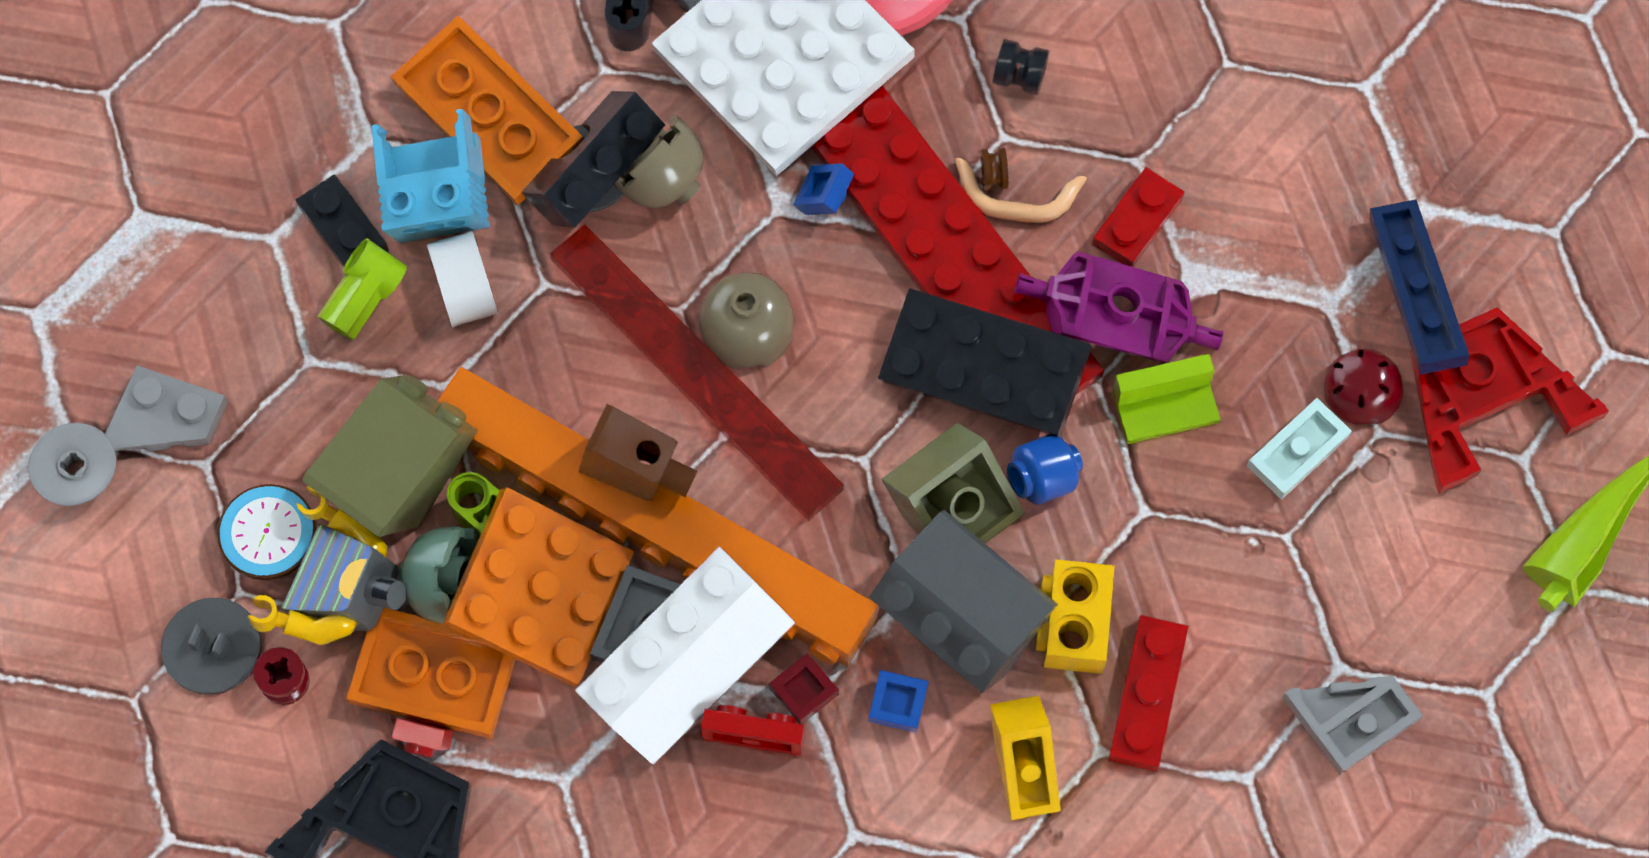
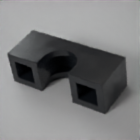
(575, 183)

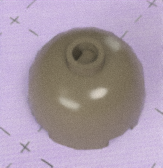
(665, 168)
(747, 320)

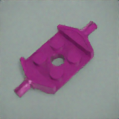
(1083, 308)

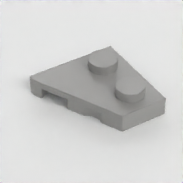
(164, 413)
(1353, 718)

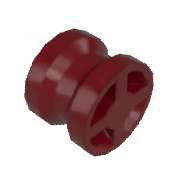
(289, 683)

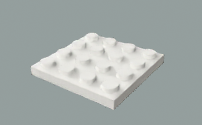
(782, 66)

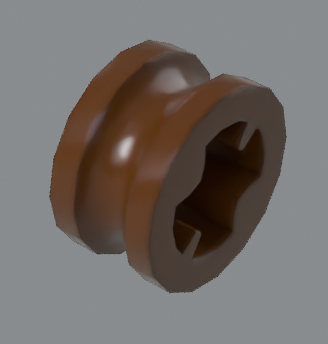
(994, 169)

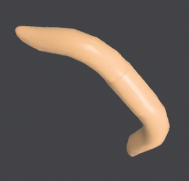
(1014, 210)

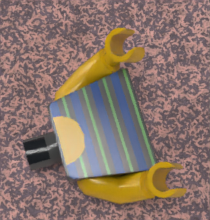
(338, 584)

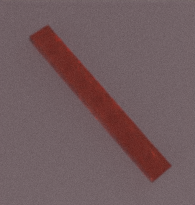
(697, 372)

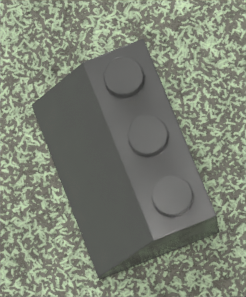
(963, 601)

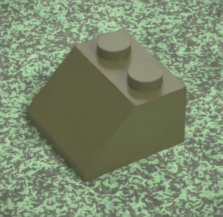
(955, 476)

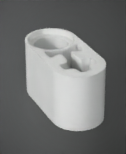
(462, 278)

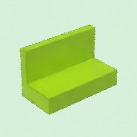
(1166, 399)

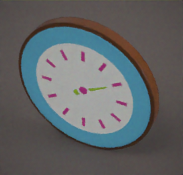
(265, 532)

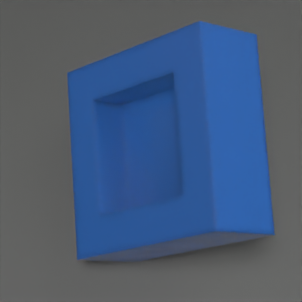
(823, 189)
(898, 701)

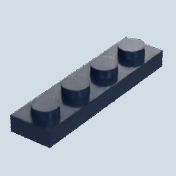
(1418, 287)

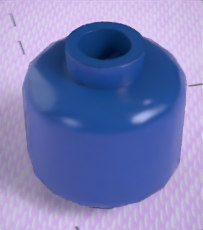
(1044, 469)

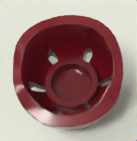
(1361, 376)

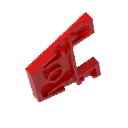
(1500, 372)

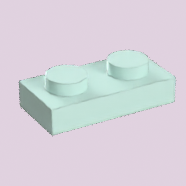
(1299, 448)

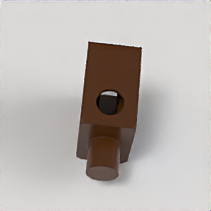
(617, 452)

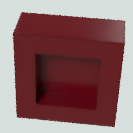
(803, 689)

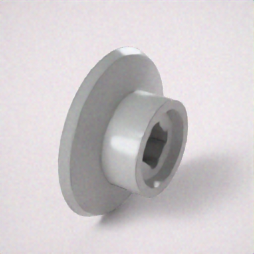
(58, 452)

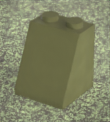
(392, 456)

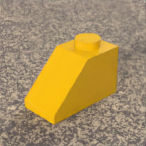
(1025, 757)

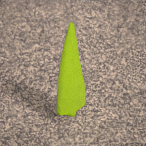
(1580, 546)

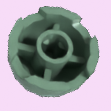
(435, 569)

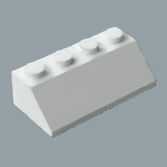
(685, 656)

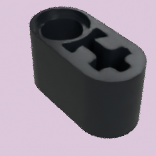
(632, 35)

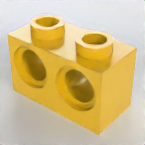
(1086, 617)

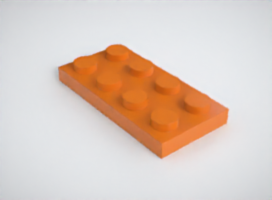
(506, 112)

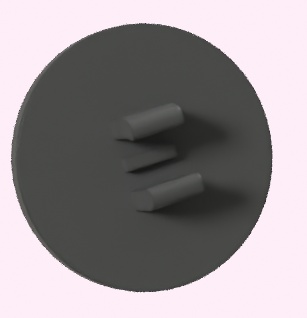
(210, 646)

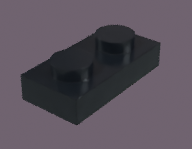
(338, 218)

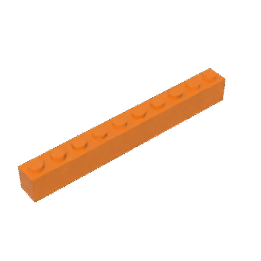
(667, 528)

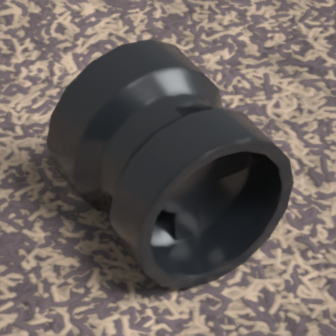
(1031, 69)

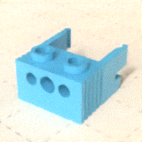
(431, 184)

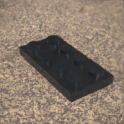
(985, 362)

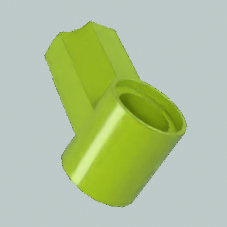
(368, 278)

